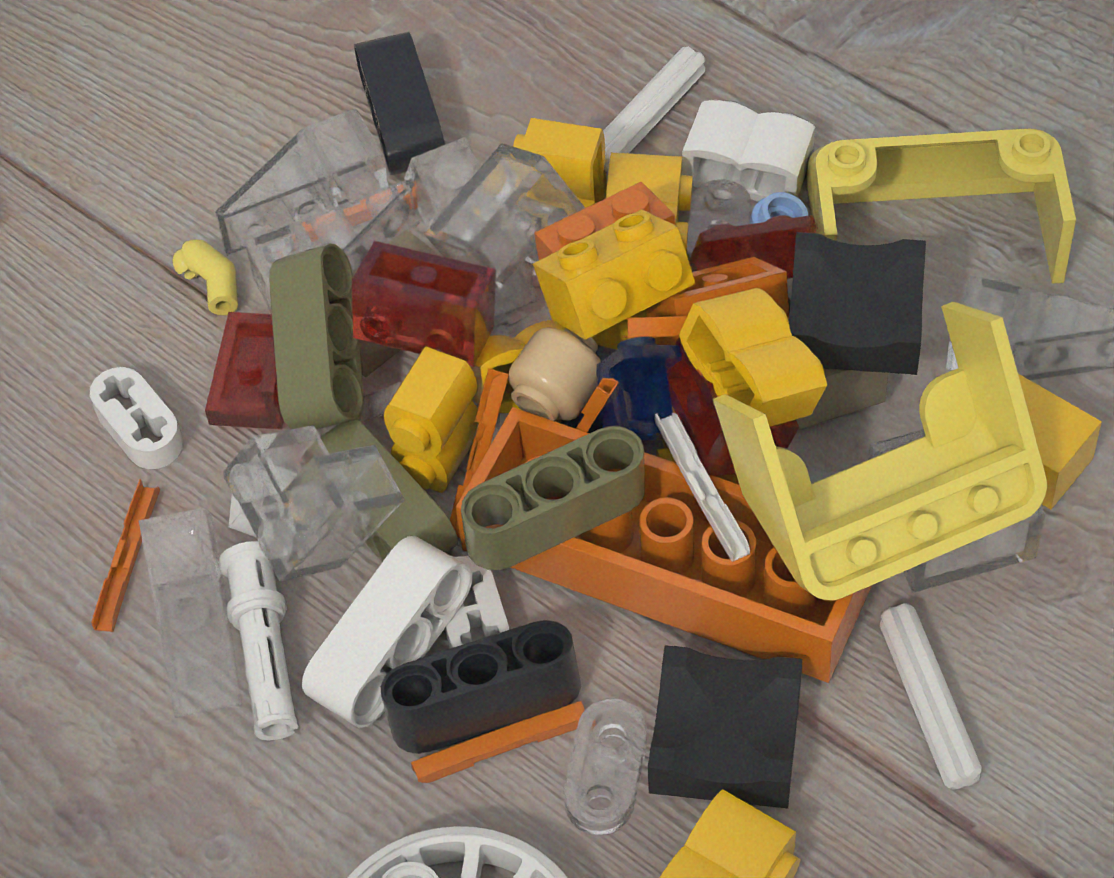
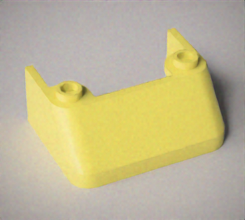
(948, 168)
(912, 504)

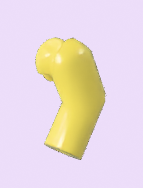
(202, 259)

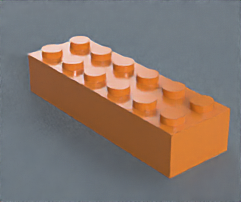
(673, 566)

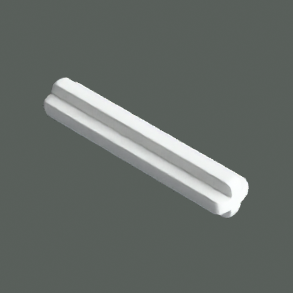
(653, 102)
(930, 697)

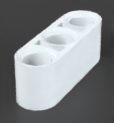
(386, 626)

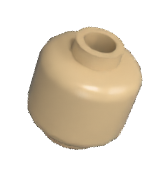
(555, 374)

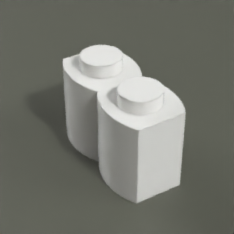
(753, 149)

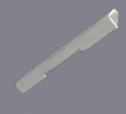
(702, 487)

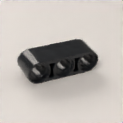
(398, 99)
(481, 686)

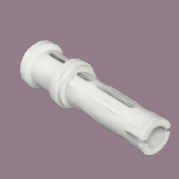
(257, 611)

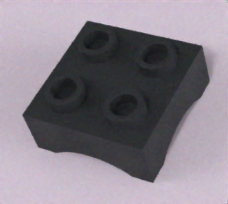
(859, 303)
(725, 727)

